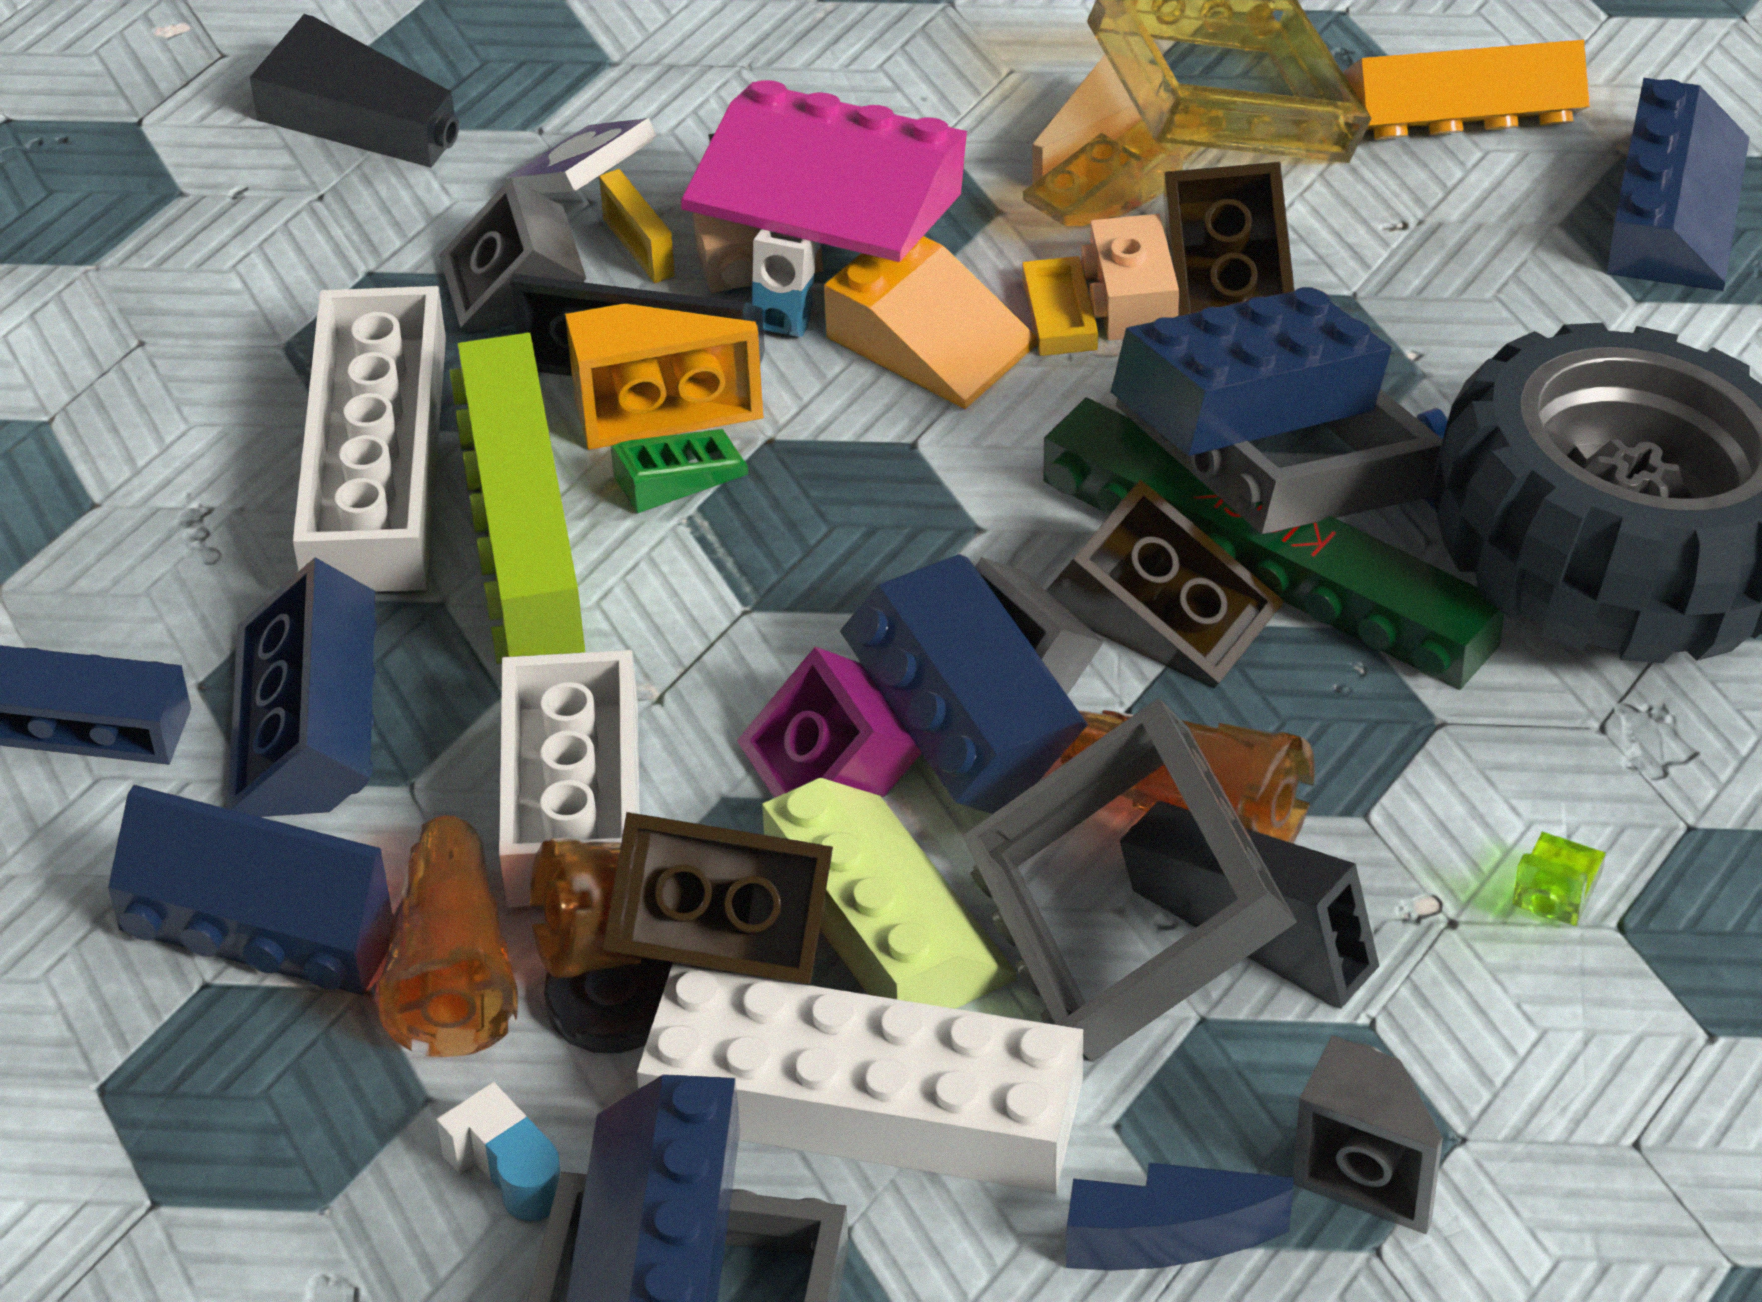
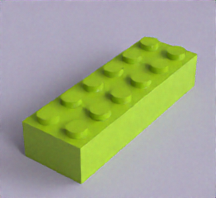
(517, 500)

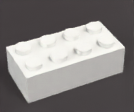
(564, 755)

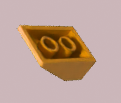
(926, 321)
(661, 372)

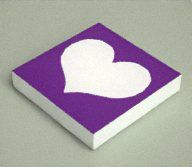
(585, 156)

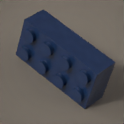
(1250, 370)

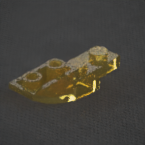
(1107, 177)

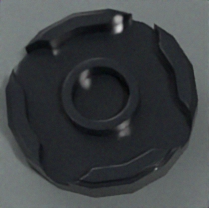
(614, 1013)

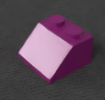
(830, 727)

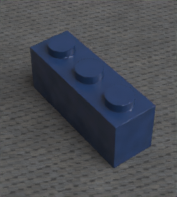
(91, 704)

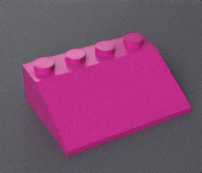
(828, 170)

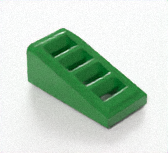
(659, 471)

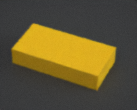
(637, 226)
(1059, 306)

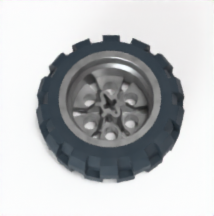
(1610, 490)

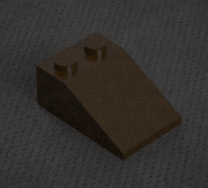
(1227, 234)
(1165, 589)
(718, 898)

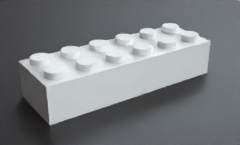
(372, 436)
(876, 1075)

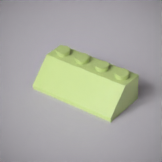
(887, 901)

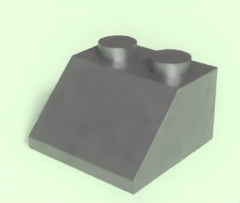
(510, 235)
(1049, 627)
(1367, 1136)

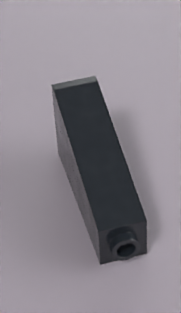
(352, 95)
(1323, 953)

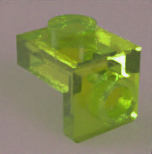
(1557, 878)

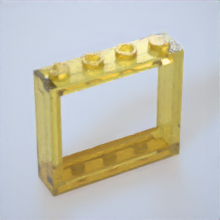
(1316, 123)

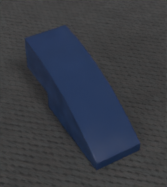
(1175, 1218)

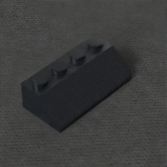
(543, 302)

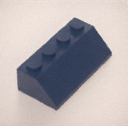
(1679, 189)
(964, 682)
(303, 696)
(251, 890)
(658, 1194)

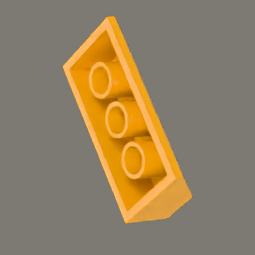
(1472, 86)

